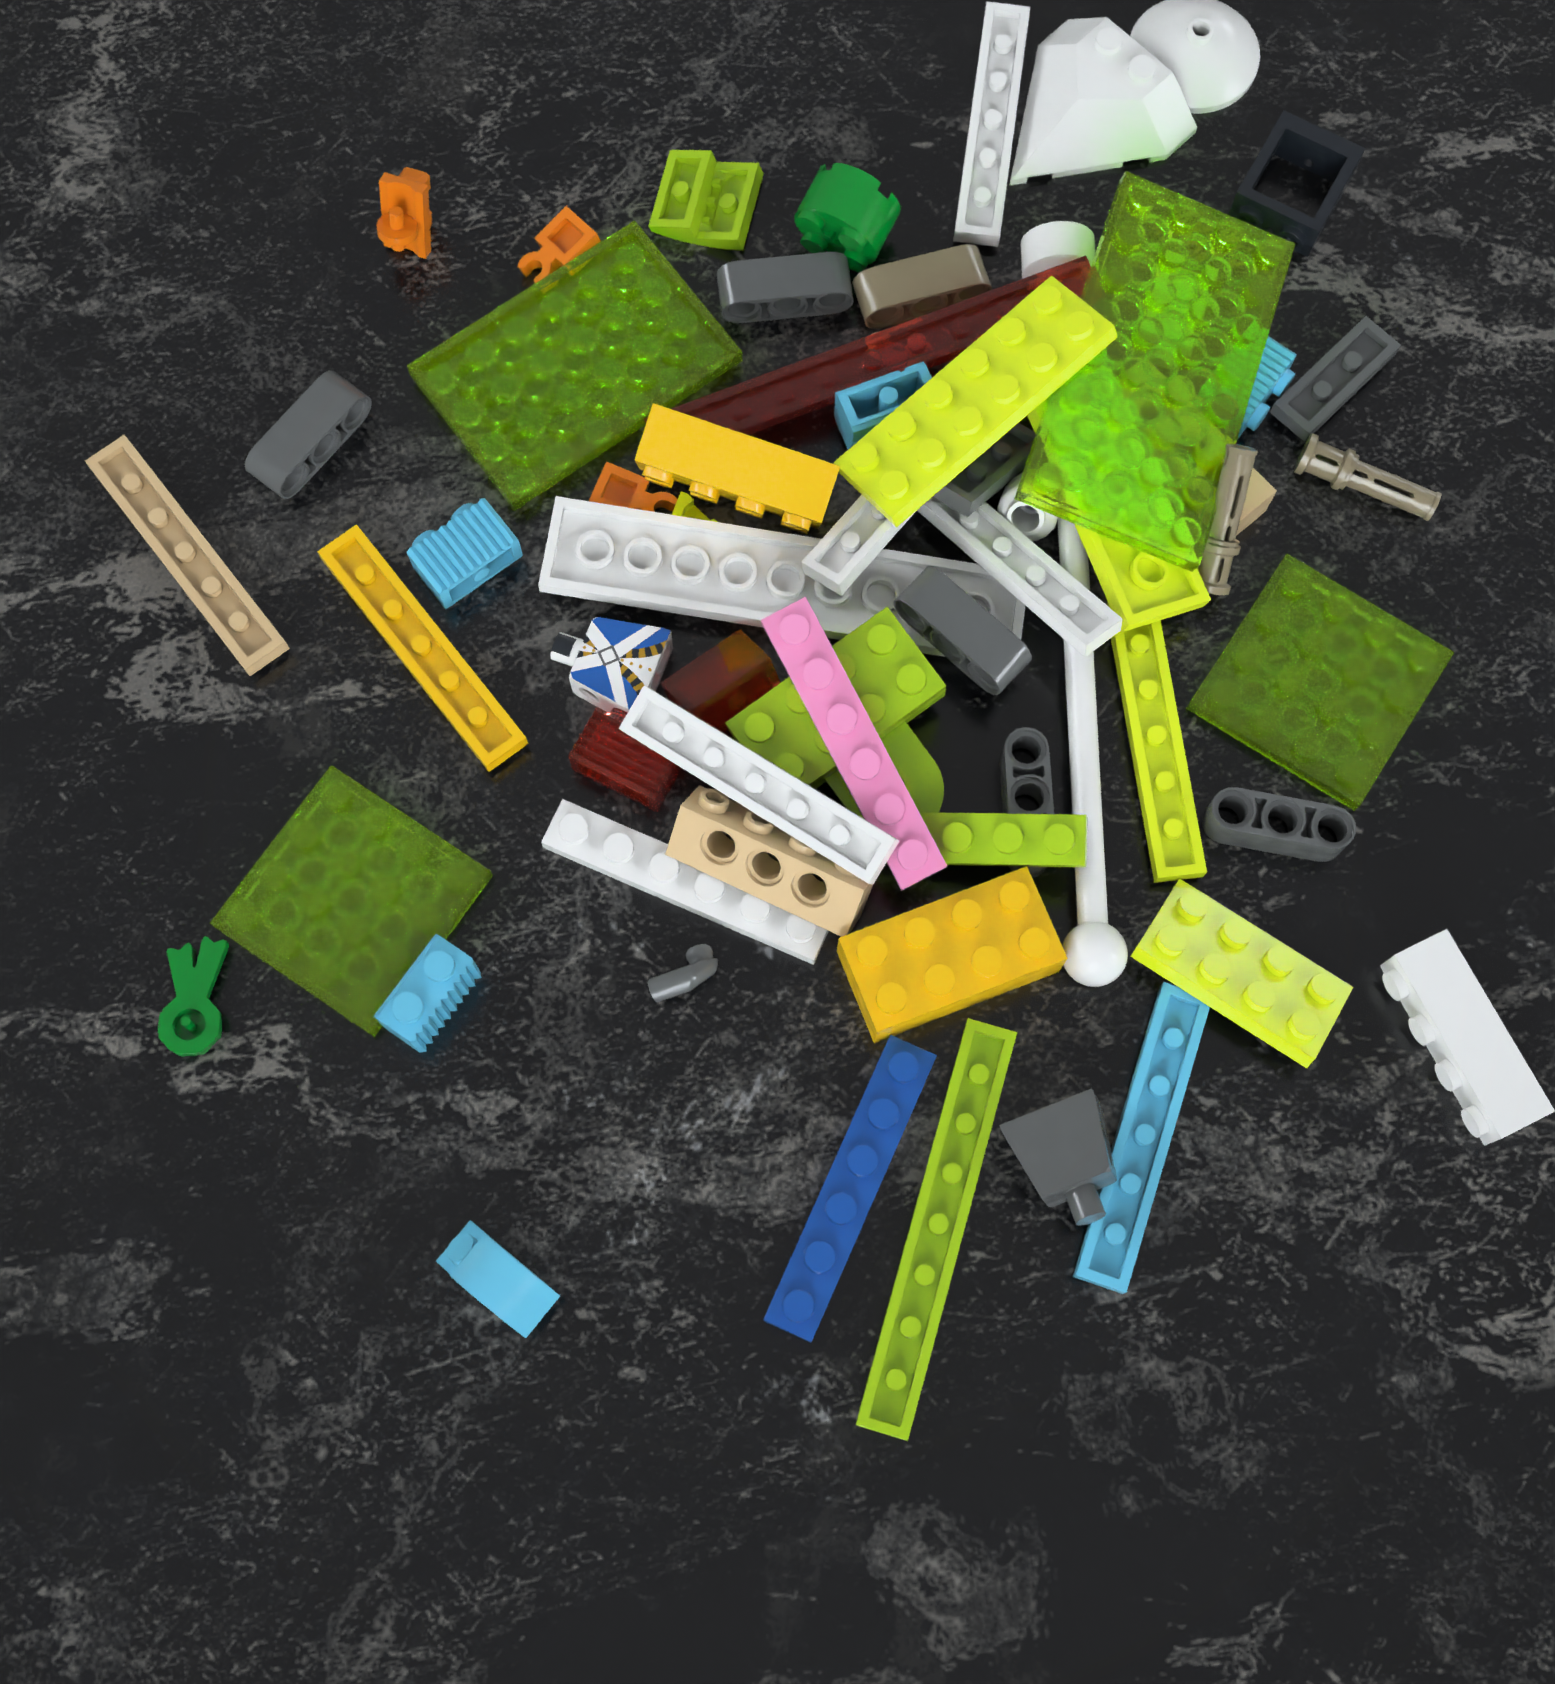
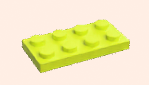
(1243, 973)

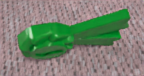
(191, 1020)

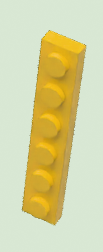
(423, 648)

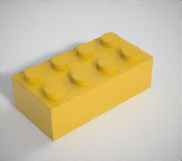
(735, 467)
(950, 954)

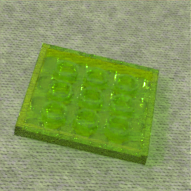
(1320, 681)
(350, 897)

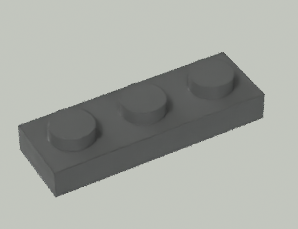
(1335, 378)
(988, 472)

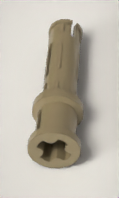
(1345, 463)
(1230, 500)

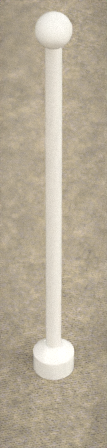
(1093, 947)

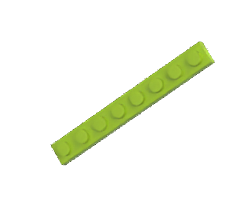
(936, 1231)

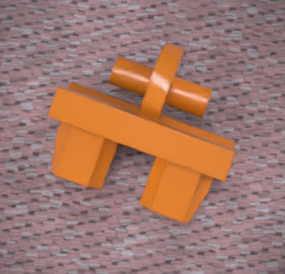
(405, 212)

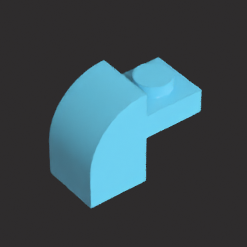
(497, 1279)

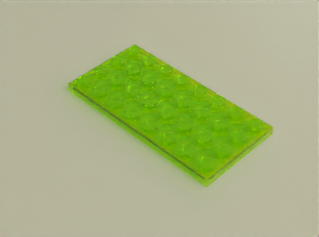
(1147, 422)

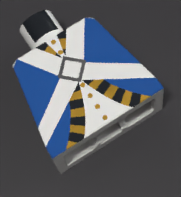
(614, 661)

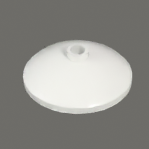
(1211, 67)

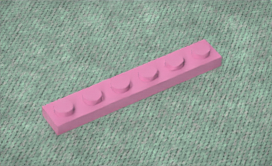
(852, 740)

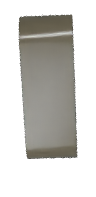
(920, 285)

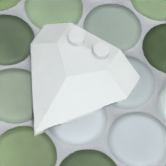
(1097, 104)

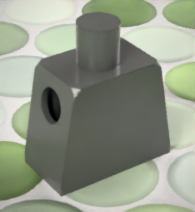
(1066, 1153)

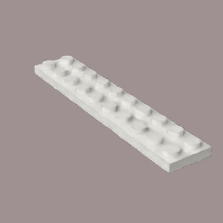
(733, 571)

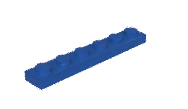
(849, 1189)

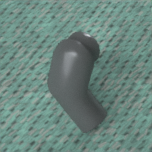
(686, 978)

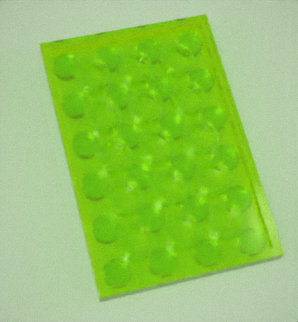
(574, 364)

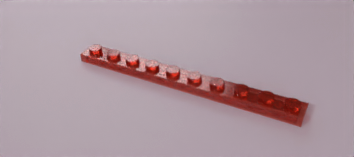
(926, 339)

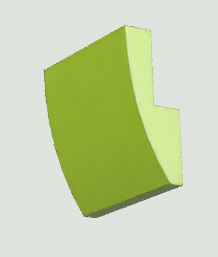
(706, 200)

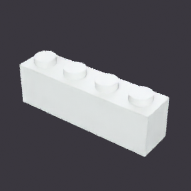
(1465, 1038)

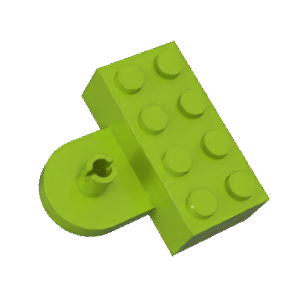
(893, 687)

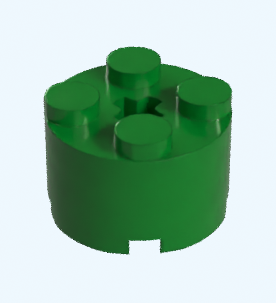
(846, 215)

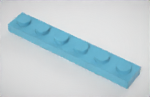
(1143, 1138)

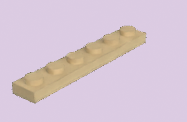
(187, 555)

